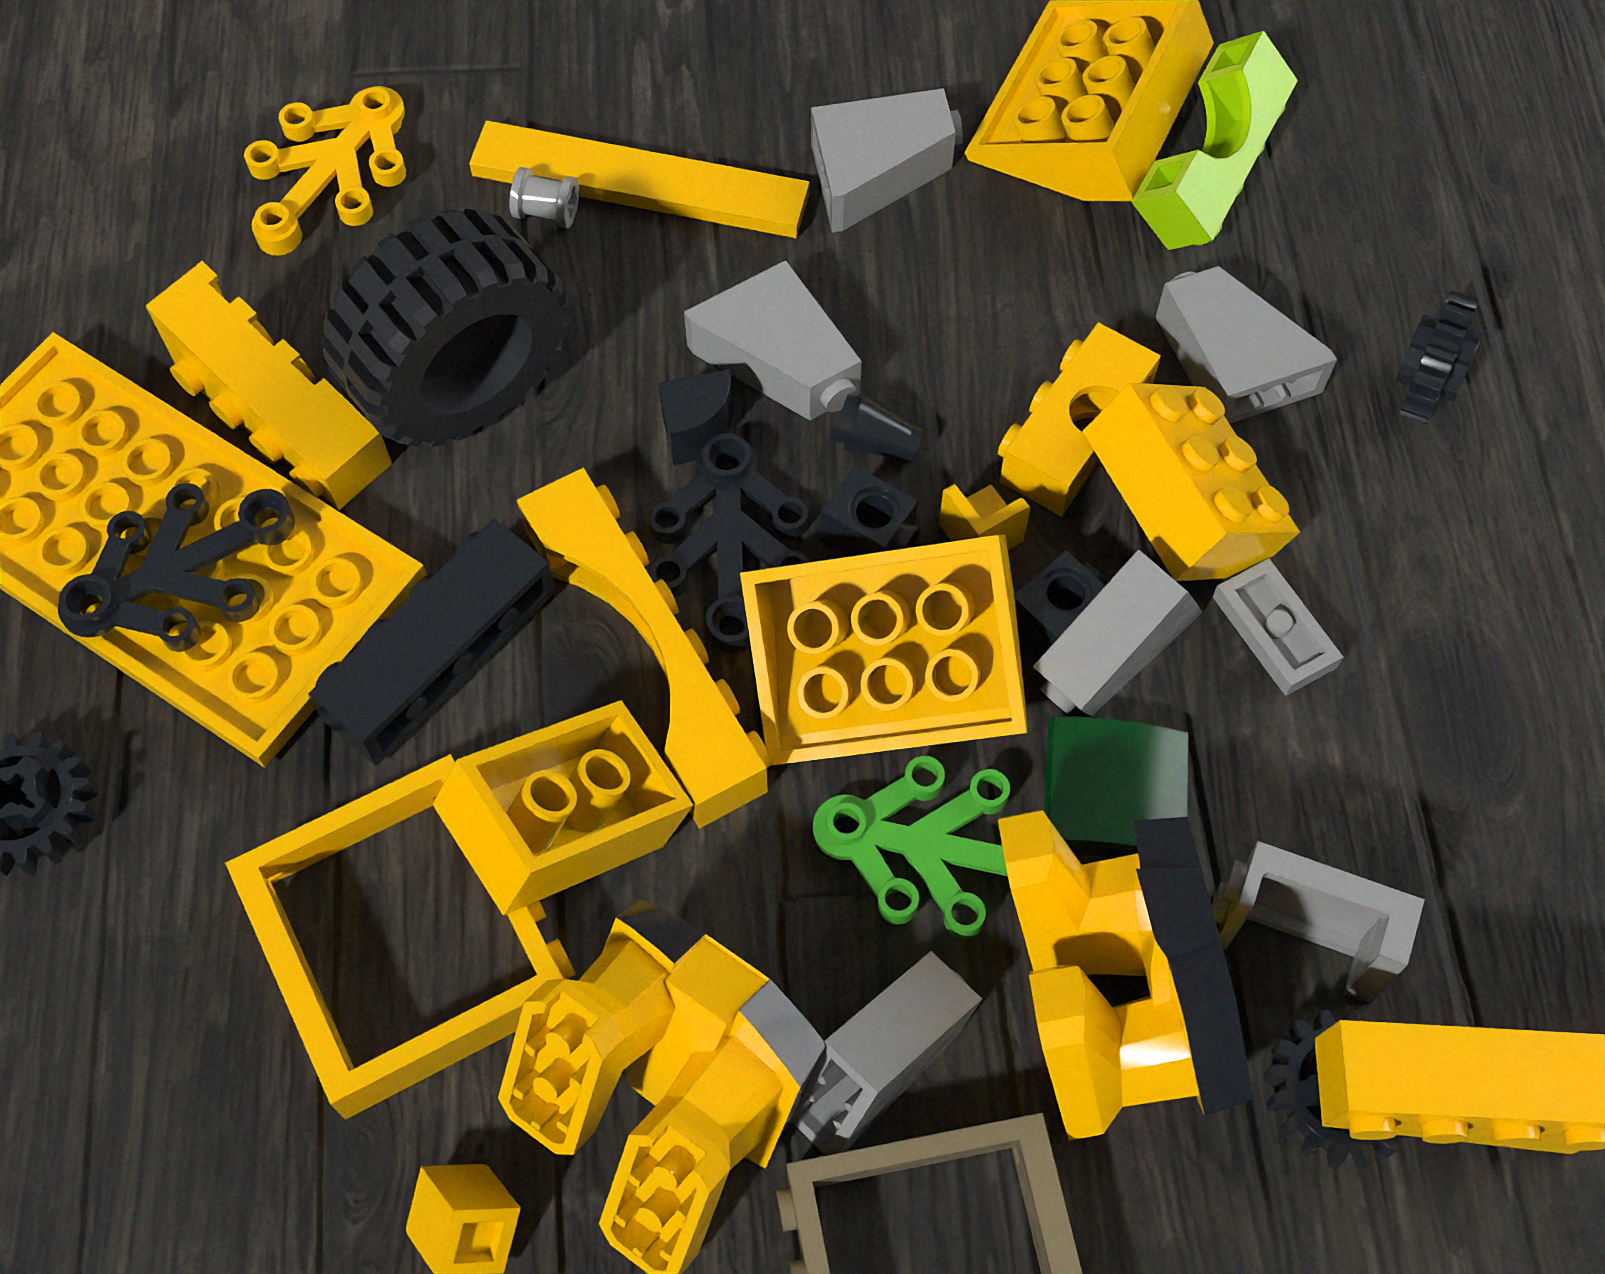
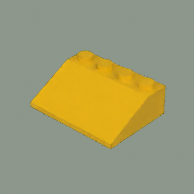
(1094, 95)
(886, 650)

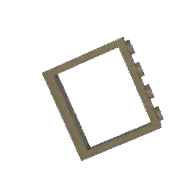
(1033, 1162)

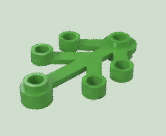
(923, 843)

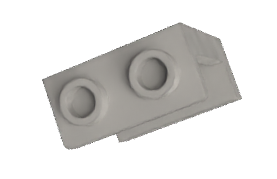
(1324, 908)

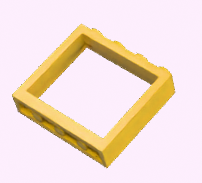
(359, 1088)

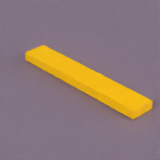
(645, 178)

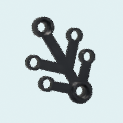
(727, 531)
(171, 569)

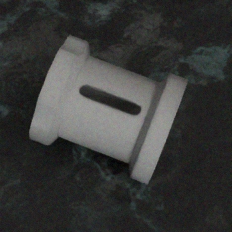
(544, 197)

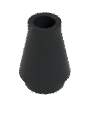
(876, 430)

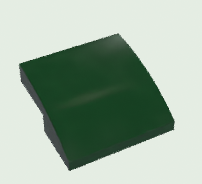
(1110, 774)

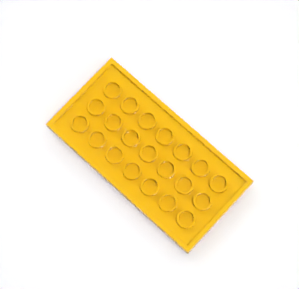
(97, 445)

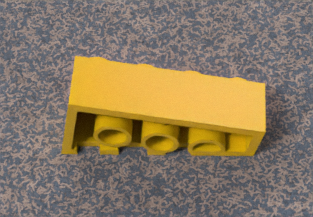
(266, 389)
(1464, 1085)

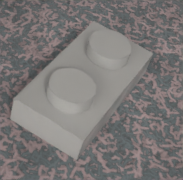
(1277, 627)

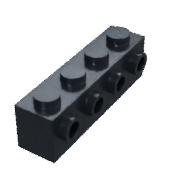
(433, 641)

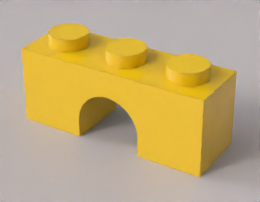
(1049, 454)

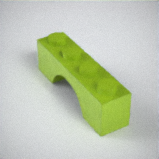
(1243, 97)

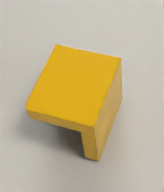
(982, 516)
(462, 1219)

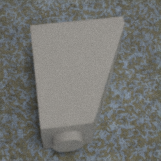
(880, 150)
(776, 342)
(1240, 344)
(1116, 636)
(883, 1053)

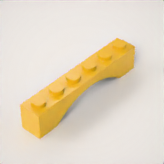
(705, 744)

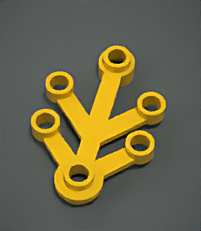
(371, 114)

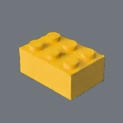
(1190, 481)
(560, 805)

